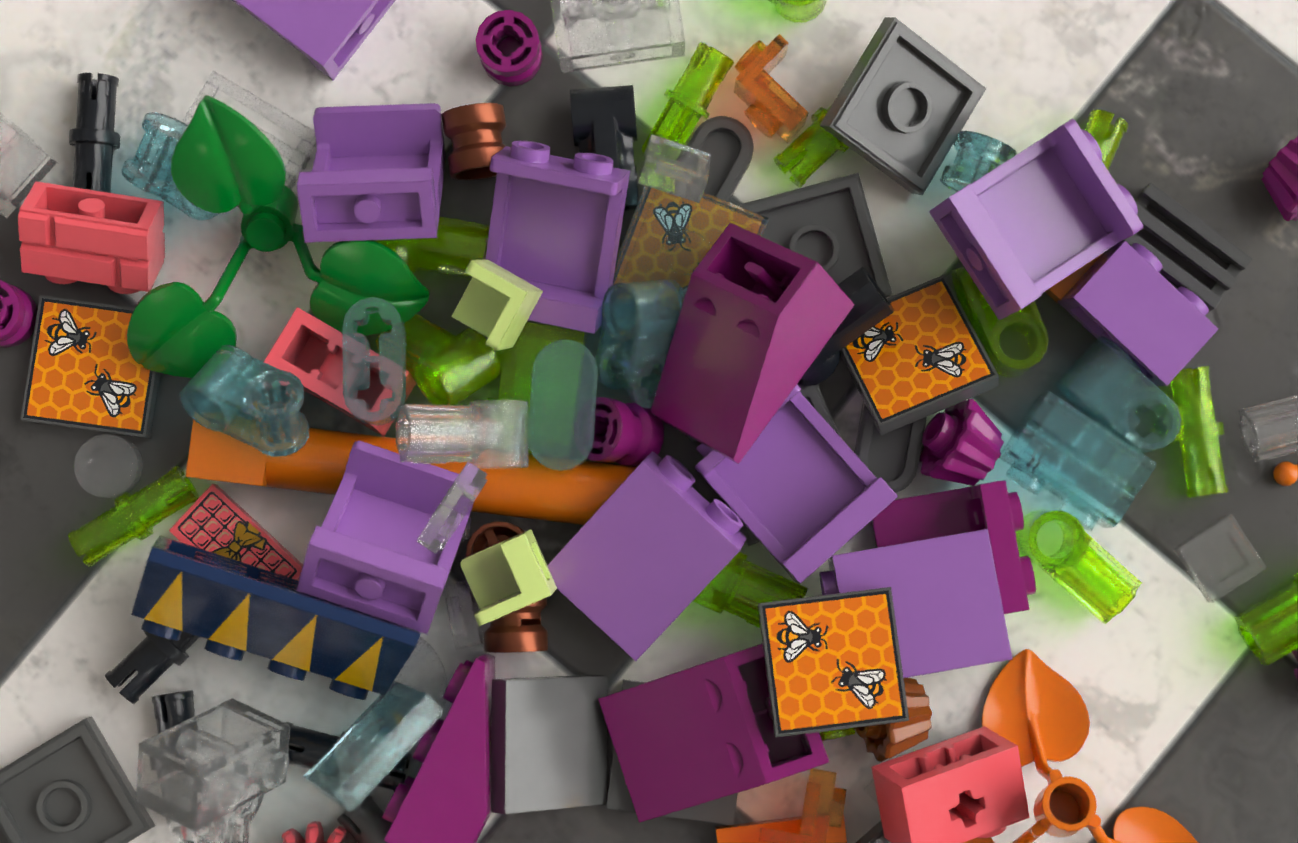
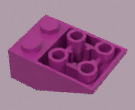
(745, 339)
(703, 735)
(453, 787)

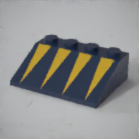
(264, 615)

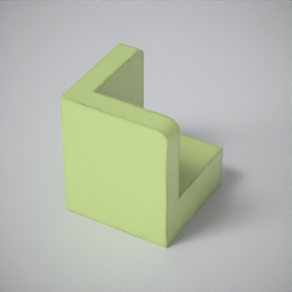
(496, 303)
(507, 577)

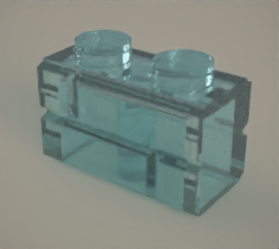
(1075, 462)

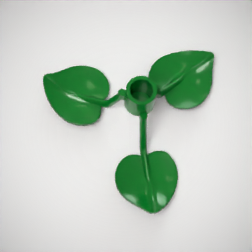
(231, 164)

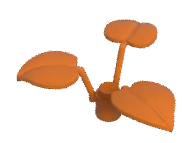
(1050, 723)

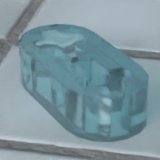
(358, 360)

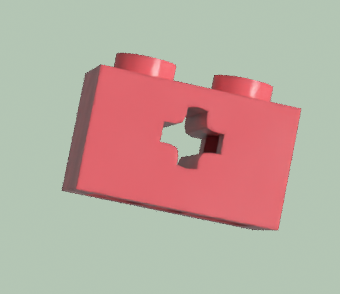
(316, 357)
(952, 790)

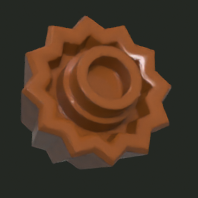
(894, 738)

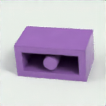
(1140, 311)

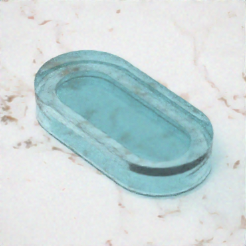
(563, 405)

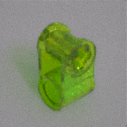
(989, 328)

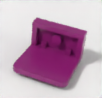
(965, 511)

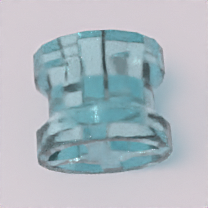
(975, 157)

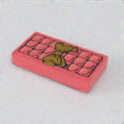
(228, 530)

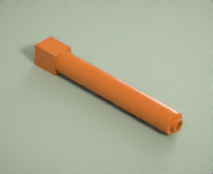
(321, 464)

